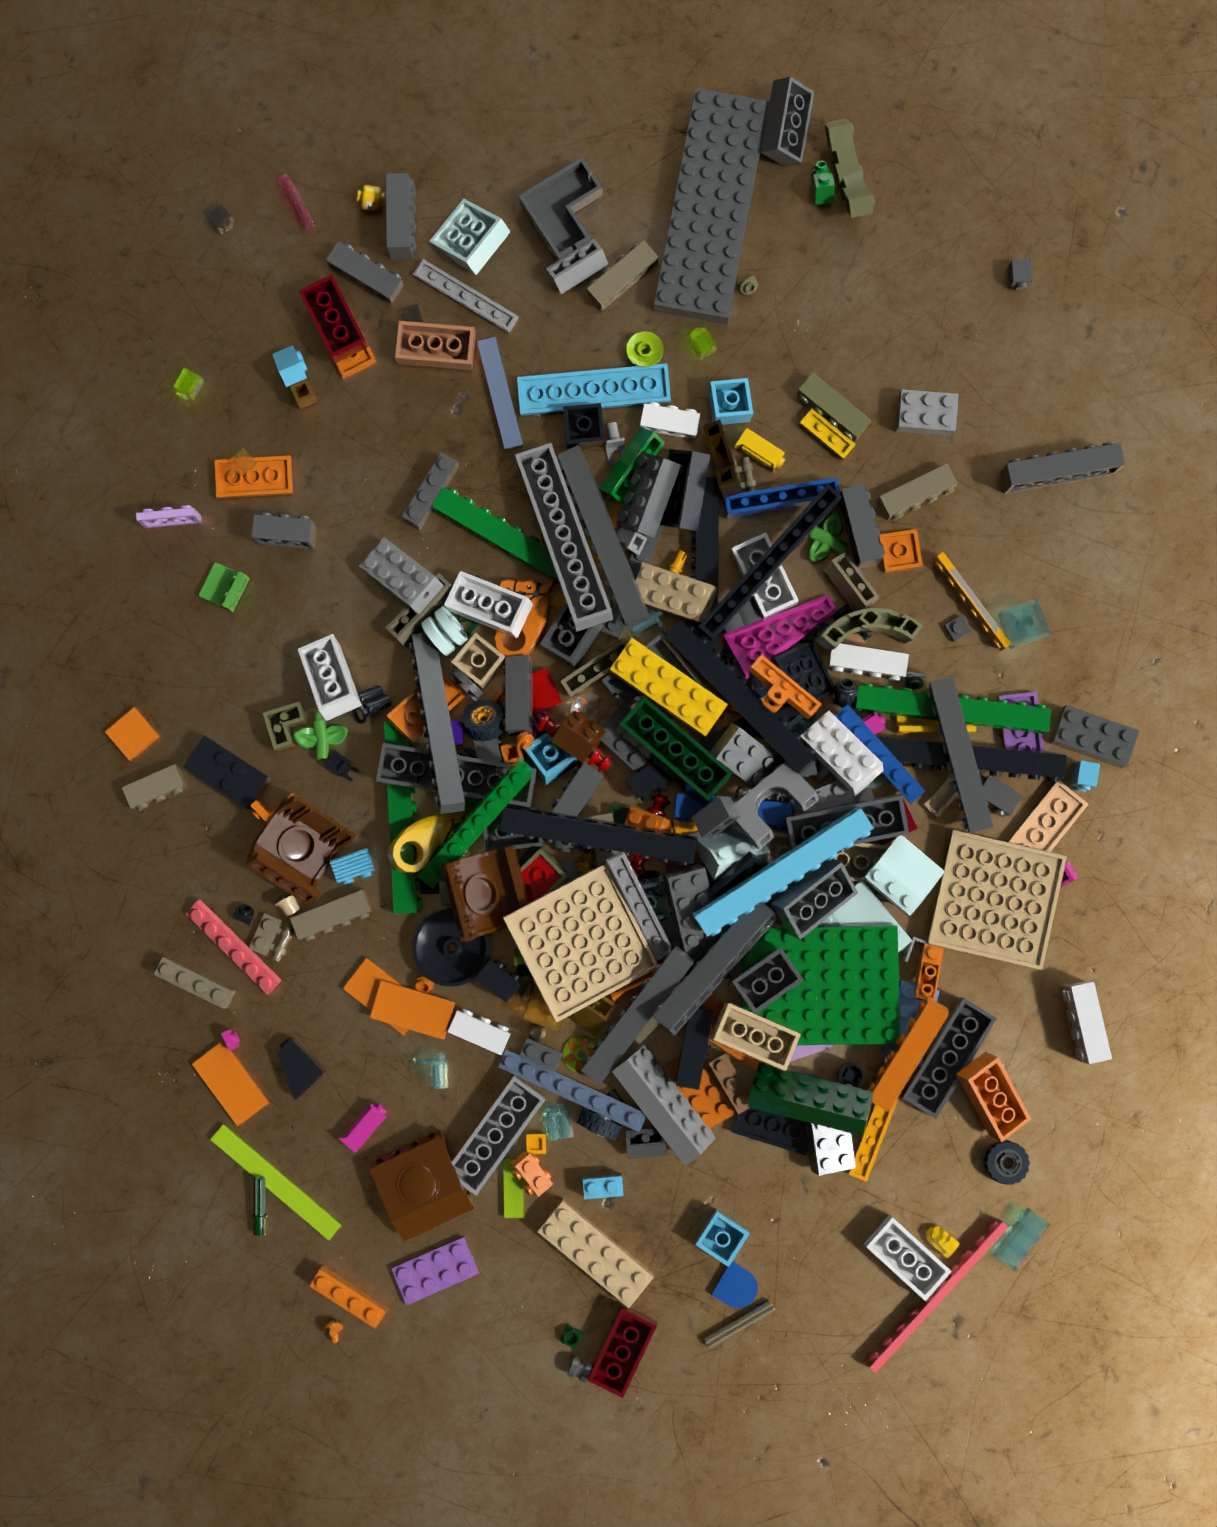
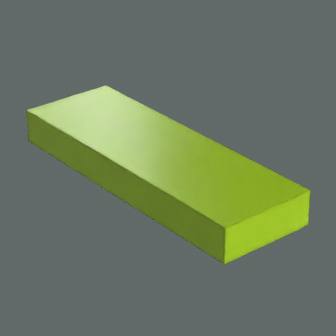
(512, 1192)

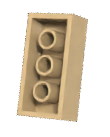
(675, 593)
(755, 1036)

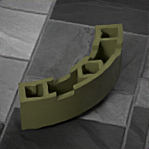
(846, 168)
(871, 619)

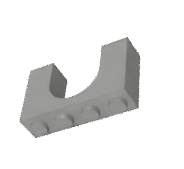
(781, 781)

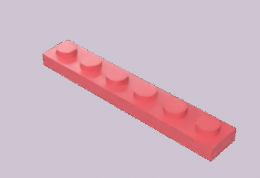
(233, 947)

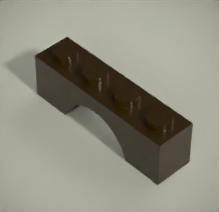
(723, 459)

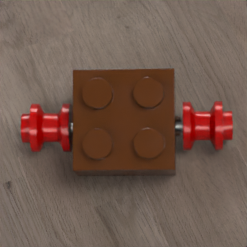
(578, 738)

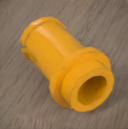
(677, 562)

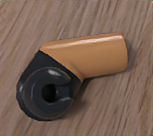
(859, 637)

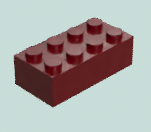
(333, 318)
(622, 1351)

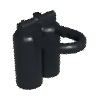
(372, 701)

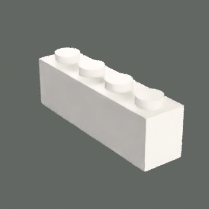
(868, 661)

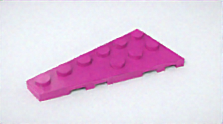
(776, 632)

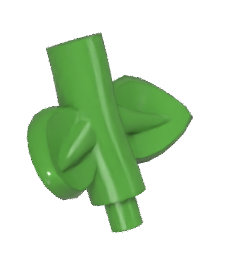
(827, 539)
(320, 736)

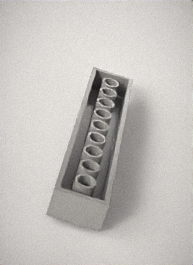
(564, 537)

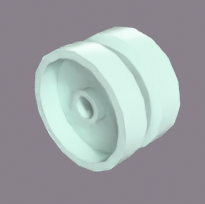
(444, 631)

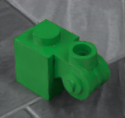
(822, 184)

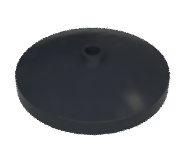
(437, 961)

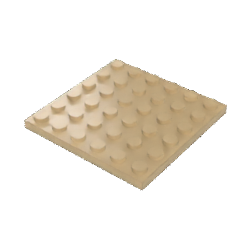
(997, 899)
(580, 942)

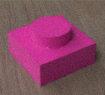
(231, 1039)

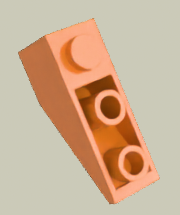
(928, 971)

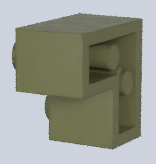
(279, 724)

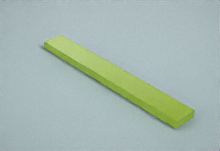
(276, 1182)

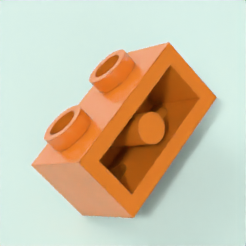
(527, 1170)

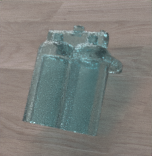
(649, 623)
(439, 1070)
(558, 1122)

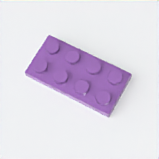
(1022, 740)
(435, 1270)

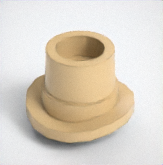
(287, 903)

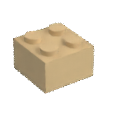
(479, 660)

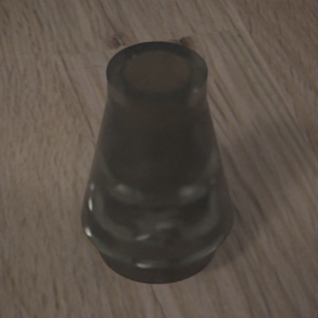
(542, 1030)

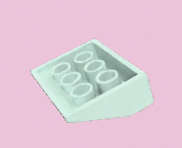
(865, 910)

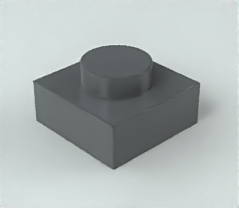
(957, 628)

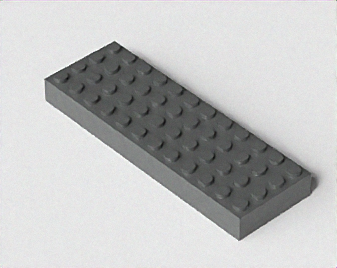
(711, 206)

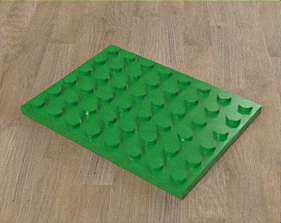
(846, 985)

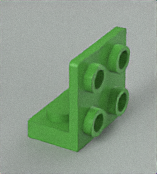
(224, 586)

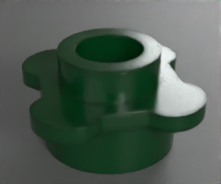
(573, 1343)

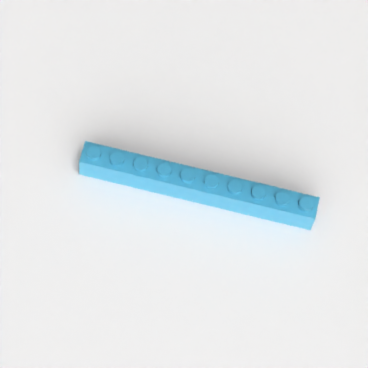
(783, 871)

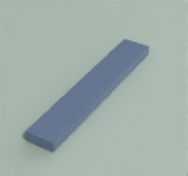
(500, 393)

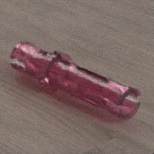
(286, 183)

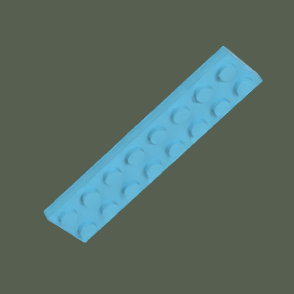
(606, 386)

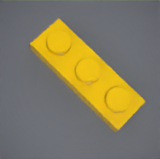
(827, 434)

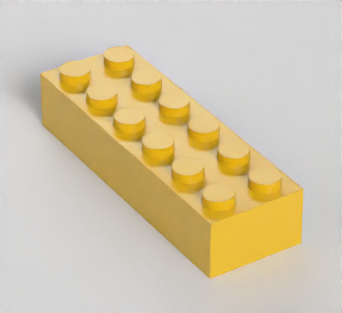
(668, 687)

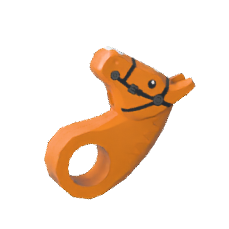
(537, 618)

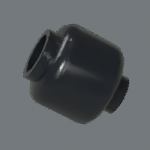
(845, 693)

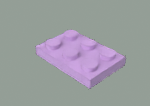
(168, 517)

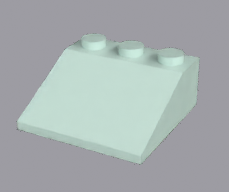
(470, 236)
(726, 850)
(903, 875)

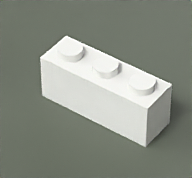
(670, 420)
(480, 1031)

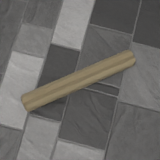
(739, 1324)

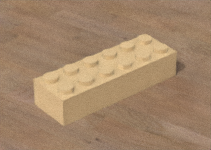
(596, 1253)

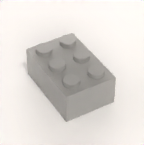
(927, 412)

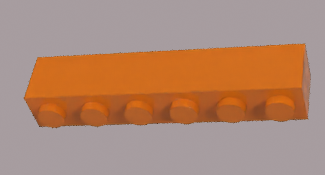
(908, 1053)

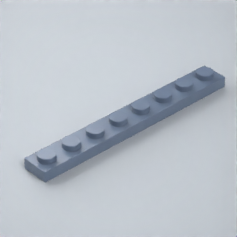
(573, 1090)

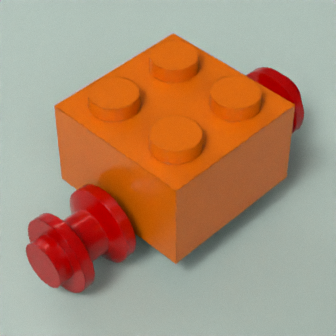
(645, 819)

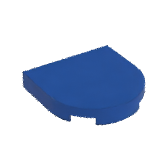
(736, 1287)

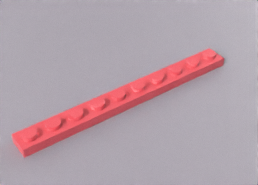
(918, 1315)

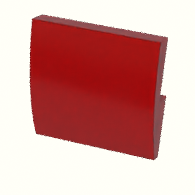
(544, 692)

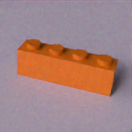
(348, 1296)

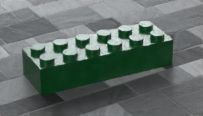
(674, 751)
(810, 1099)

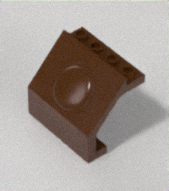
(297, 847)
(484, 890)
(420, 1186)

